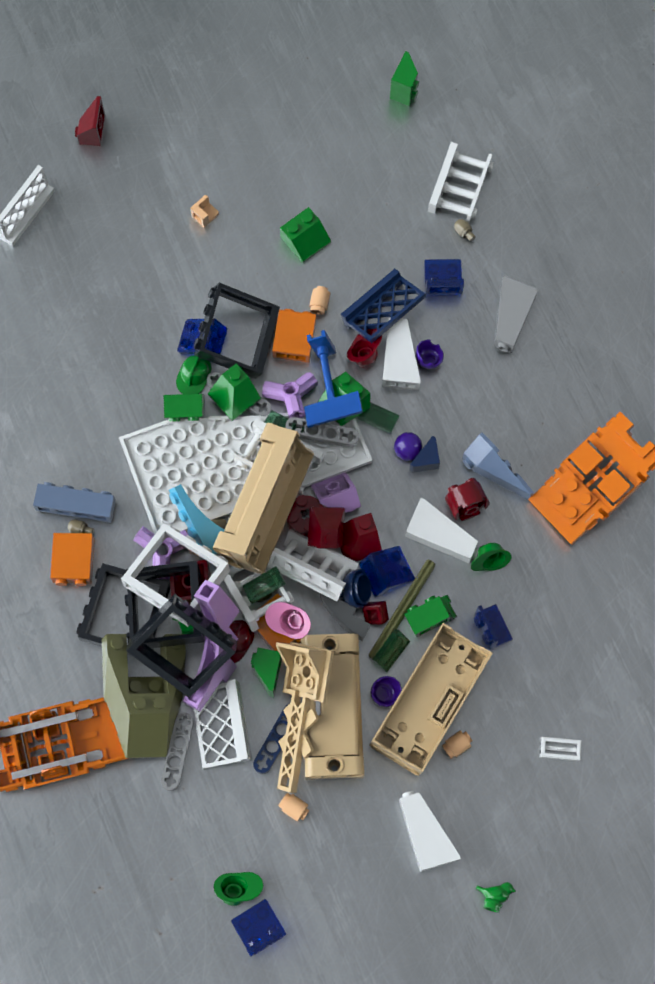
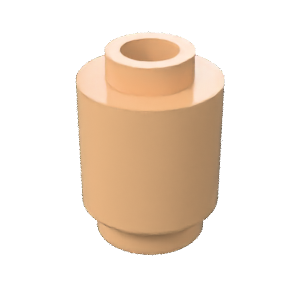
(319, 300)
(457, 744)
(294, 807)

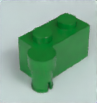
(430, 614)

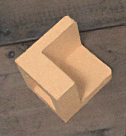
(203, 211)

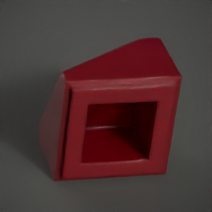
(376, 612)

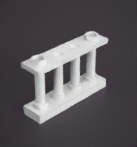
(449, 171)
(258, 427)
(307, 574)
(243, 602)

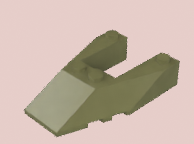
(140, 706)

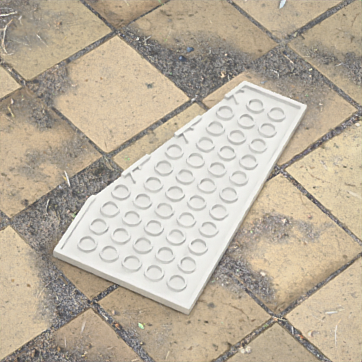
(203, 462)

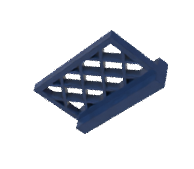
(374, 299)

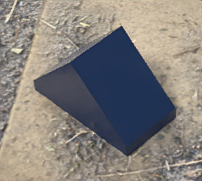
(427, 458)

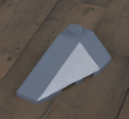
(484, 459)

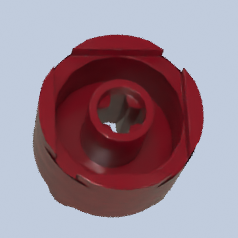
(466, 499)
(301, 508)

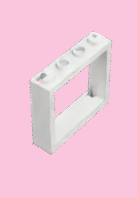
(155, 598)

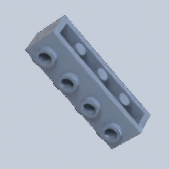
(74, 502)

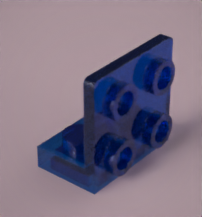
(443, 277)
(386, 569)
(492, 625)
(258, 927)

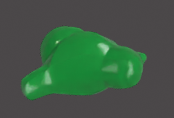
(496, 896)

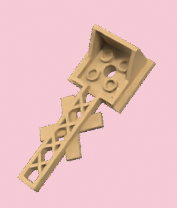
(306, 677)

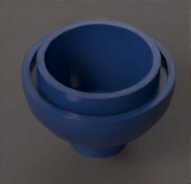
(357, 588)

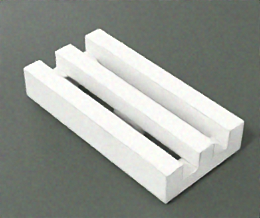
(562, 749)

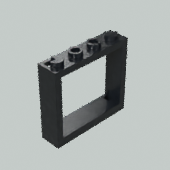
(271, 312)
(160, 571)
(94, 594)
(163, 667)

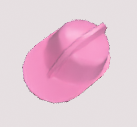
(288, 620)

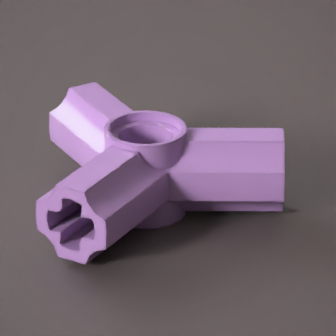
(291, 393)
(143, 538)

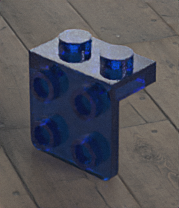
(190, 334)

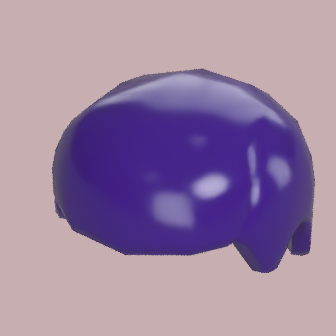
(429, 355)
(408, 446)
(385, 691)

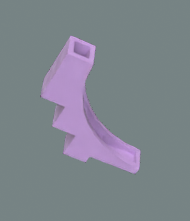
(221, 610)

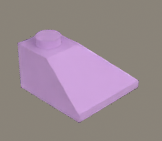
(337, 492)

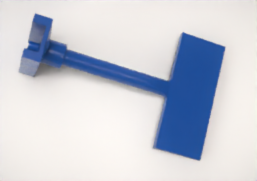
(334, 407)

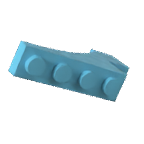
(199, 526)

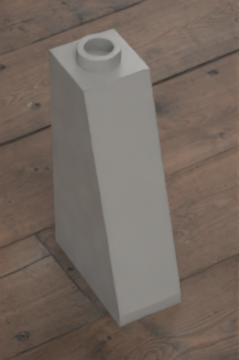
(513, 310)

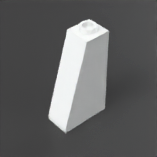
(400, 359)
(440, 533)
(427, 837)

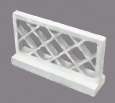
(25, 206)
(238, 726)

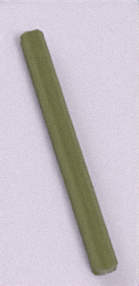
(405, 604)

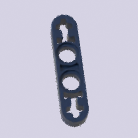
(272, 737)

